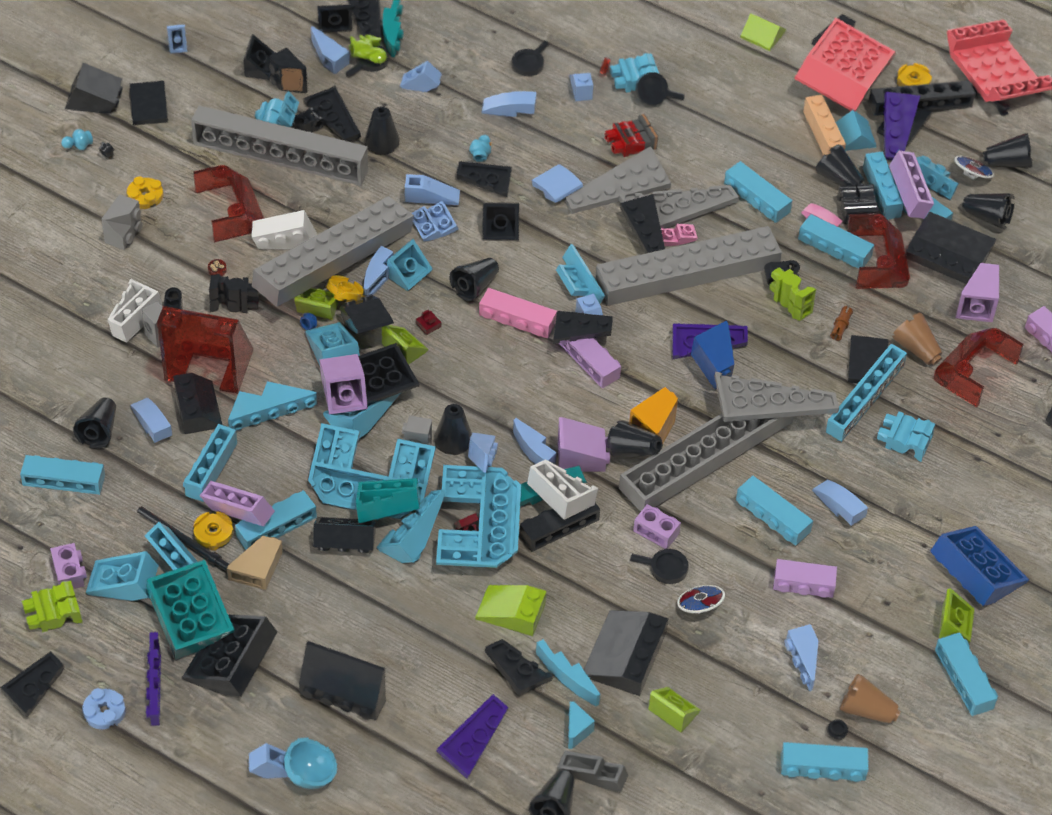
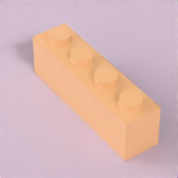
(822, 123)

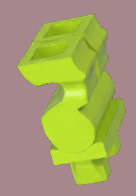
(788, 292)
(52, 607)

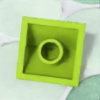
(762, 32)
(317, 302)
(407, 343)
(956, 616)
(672, 708)

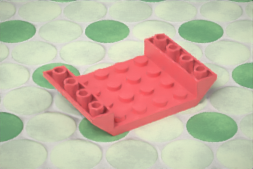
(993, 62)
(844, 64)

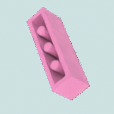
(517, 313)

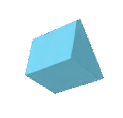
(856, 131)
(408, 266)

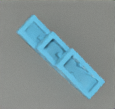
(571, 676)

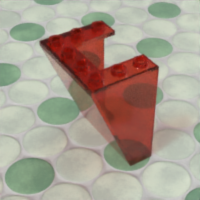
(206, 335)

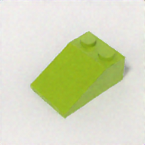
(512, 607)

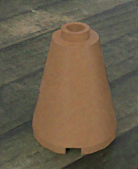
(919, 339)
(869, 702)

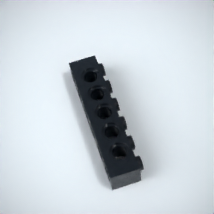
(932, 96)

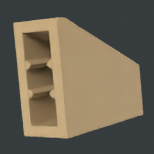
(257, 563)

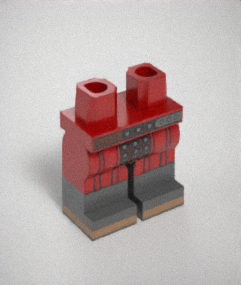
(632, 136)

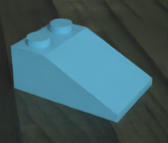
(331, 341)
(122, 576)

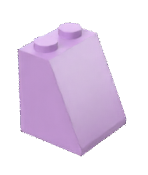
(980, 295)
(343, 384)
(582, 446)

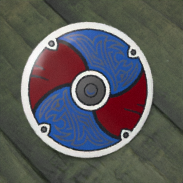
(973, 168)
(701, 599)

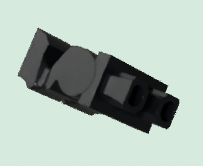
(849, 199)
(234, 292)

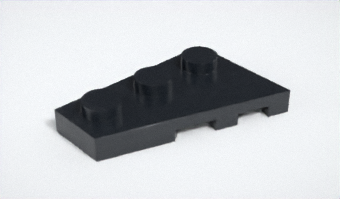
(515, 668)
(32, 683)

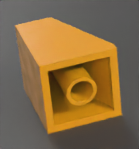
(656, 413)

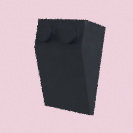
(365, 314)

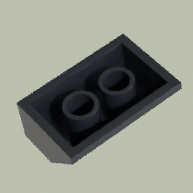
(196, 403)
(344, 534)

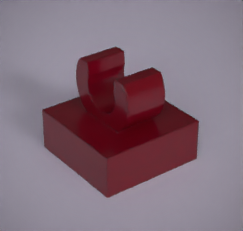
(428, 322)
(467, 522)

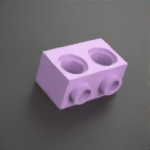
(653, 525)
(66, 567)

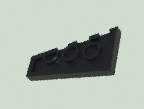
(368, 16)
(334, 111)
(644, 222)

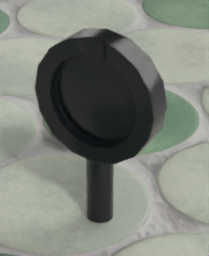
(529, 61)
(367, 65)
(653, 89)
(666, 565)

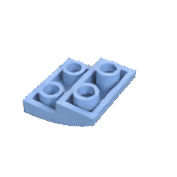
(557, 183)
(434, 222)

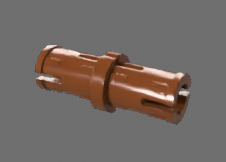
(841, 323)

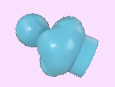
(79, 139)
(480, 148)

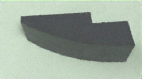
(594, 770)

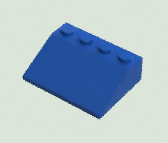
(978, 564)

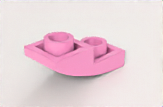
(821, 213)
(680, 235)

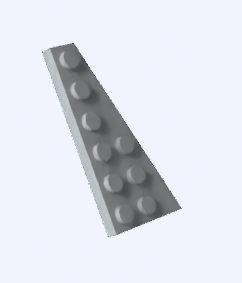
(636, 175)
(680, 206)
(766, 399)

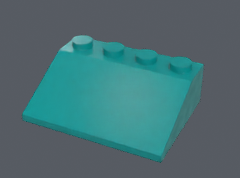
(189, 608)

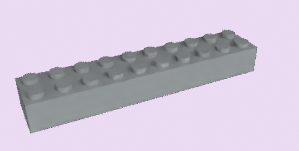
(280, 145)
(332, 251)
(687, 265)
(694, 458)

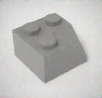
(122, 222)

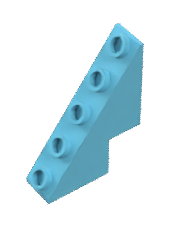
(274, 402)

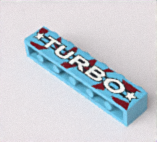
(866, 392)

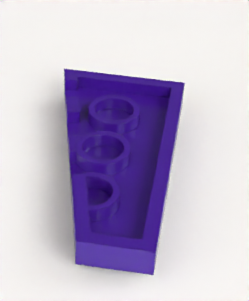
(898, 120)
(684, 335)
(154, 677)
(470, 739)

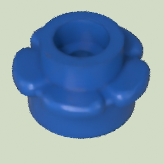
(308, 321)

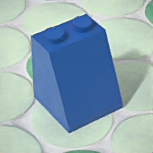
(714, 352)

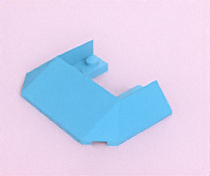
(337, 481)
(498, 519)

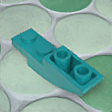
(392, 27)

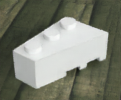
(282, 231)
(127, 315)
(560, 490)

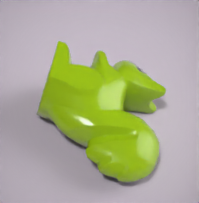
(367, 49)

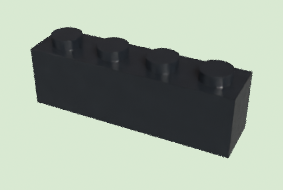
(550, 526)

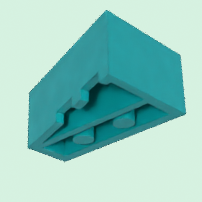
(386, 498)

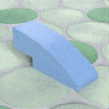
(510, 103)
(377, 271)
(152, 419)
(532, 443)
(841, 501)

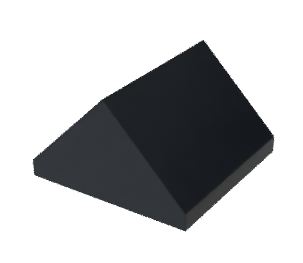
(257, 59)

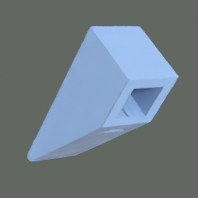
(331, 54)
(427, 190)
(482, 450)
(803, 646)

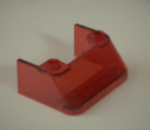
(240, 214)
(891, 268)
(956, 368)

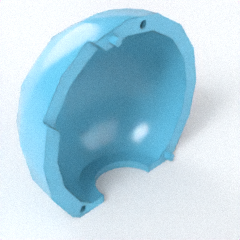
(310, 764)

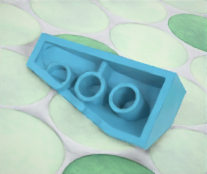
(361, 419)
(412, 536)

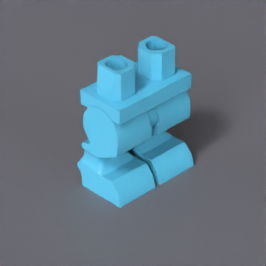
(631, 70)
(279, 111)
(906, 434)

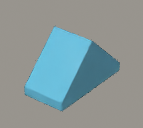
(580, 725)

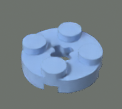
(100, 698)

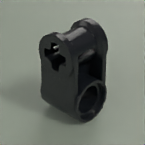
(306, 121)
(784, 265)
(173, 298)

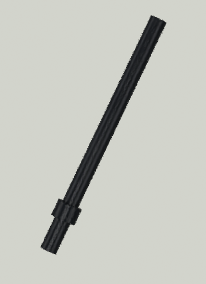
(213, 558)

